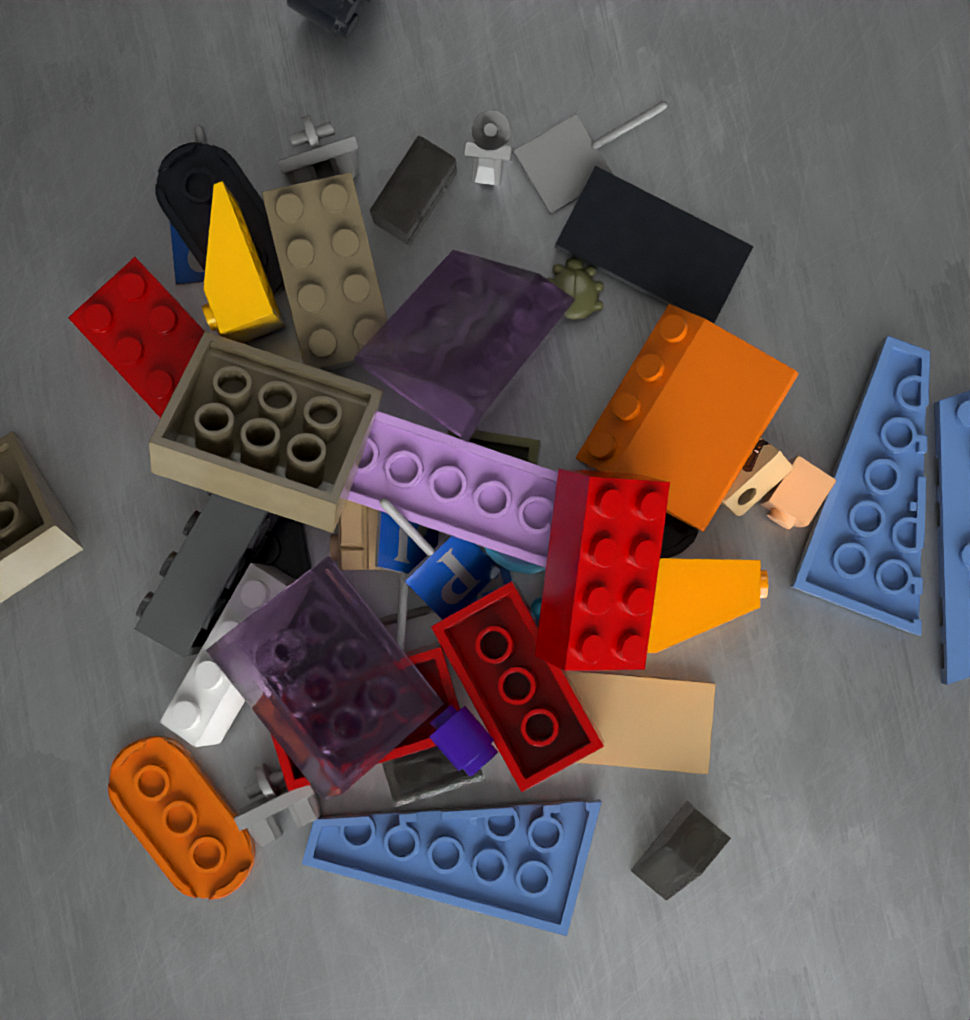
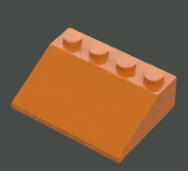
(689, 413)

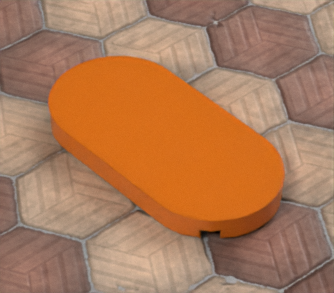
(180, 817)

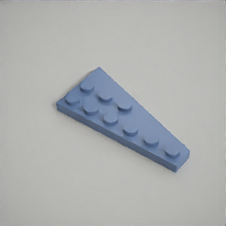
(953, 493)
(873, 519)
(486, 859)

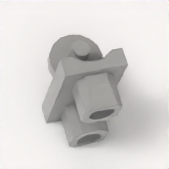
(491, 133)
(341, 153)
(260, 815)

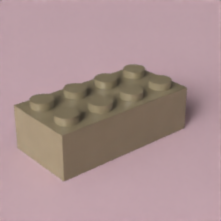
(326, 269)

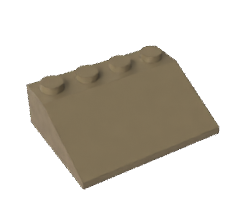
(265, 431)
(32, 521)

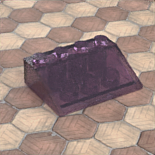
(465, 338)
(326, 678)

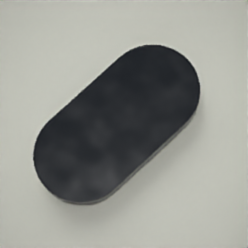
(186, 196)

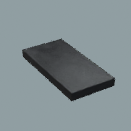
(653, 245)

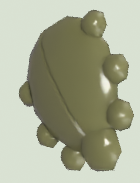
(580, 285)

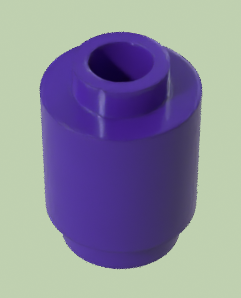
(463, 739)

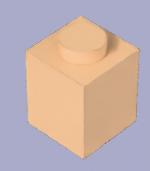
(798, 494)

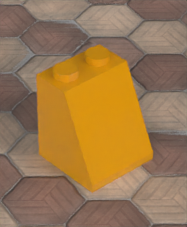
(701, 596)

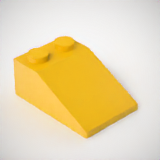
(234, 280)

